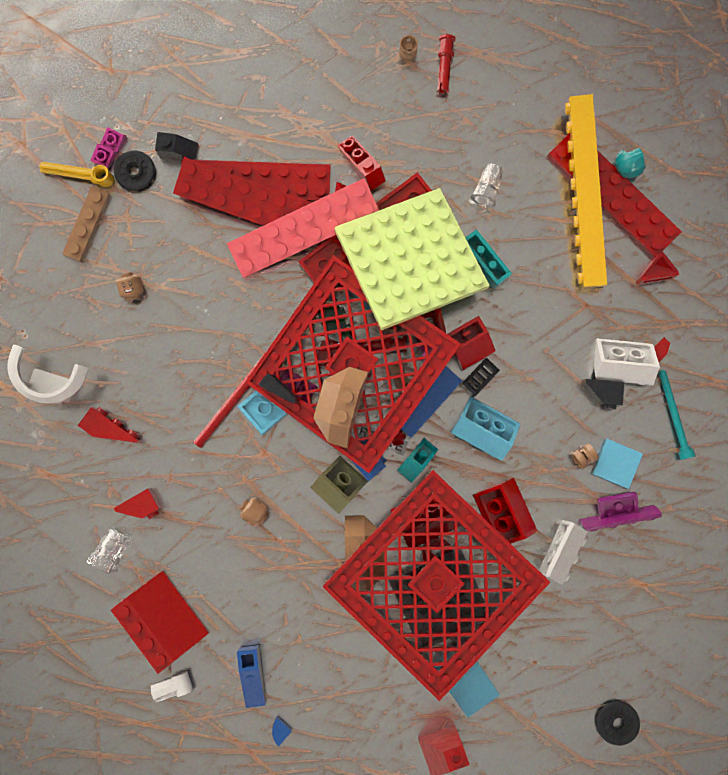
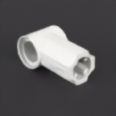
(175, 686)

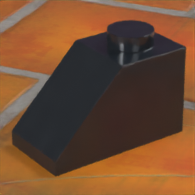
(175, 147)
(605, 392)

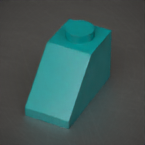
(417, 460)

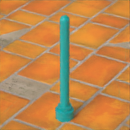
(685, 450)

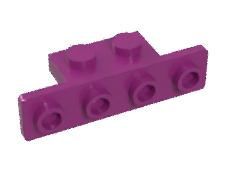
(619, 510)

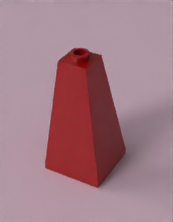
(443, 751)

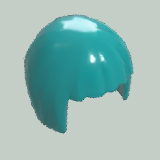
(630, 164)

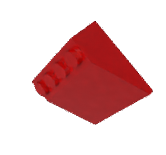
(160, 621)

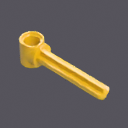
(78, 172)

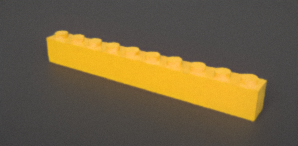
(586, 191)

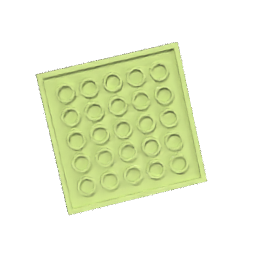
(411, 258)

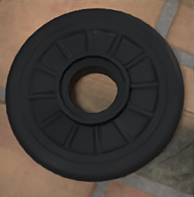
(131, 159)
(630, 727)

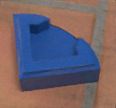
(280, 731)

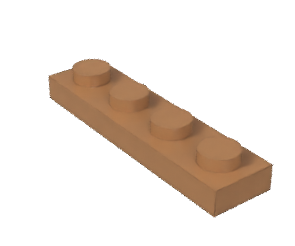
(86, 224)

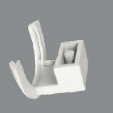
(44, 386)

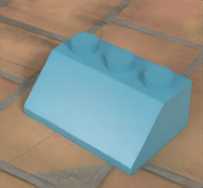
(486, 428)

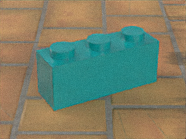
(491, 265)

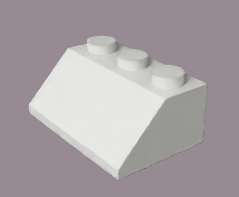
(625, 362)
(563, 551)

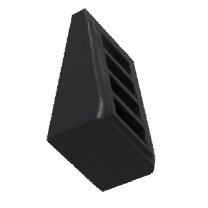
(274, 385)
(469, 388)

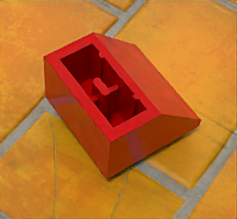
(474, 342)

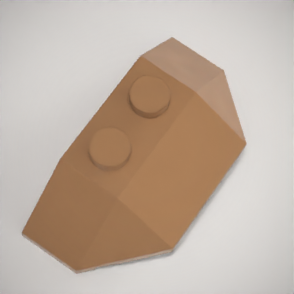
(340, 404)
(357, 530)

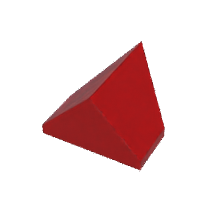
(658, 269)

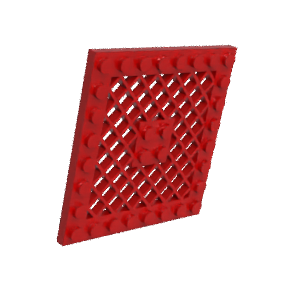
(353, 355)
(436, 585)

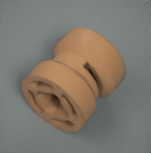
(406, 44)
(585, 456)

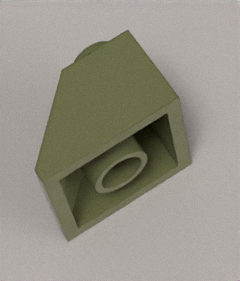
(338, 484)

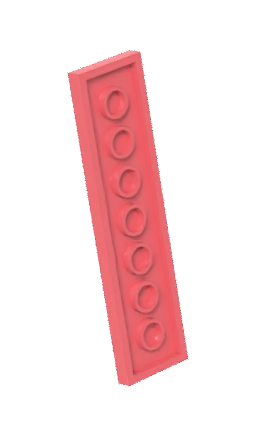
(301, 228)

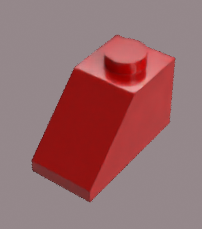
(141, 505)

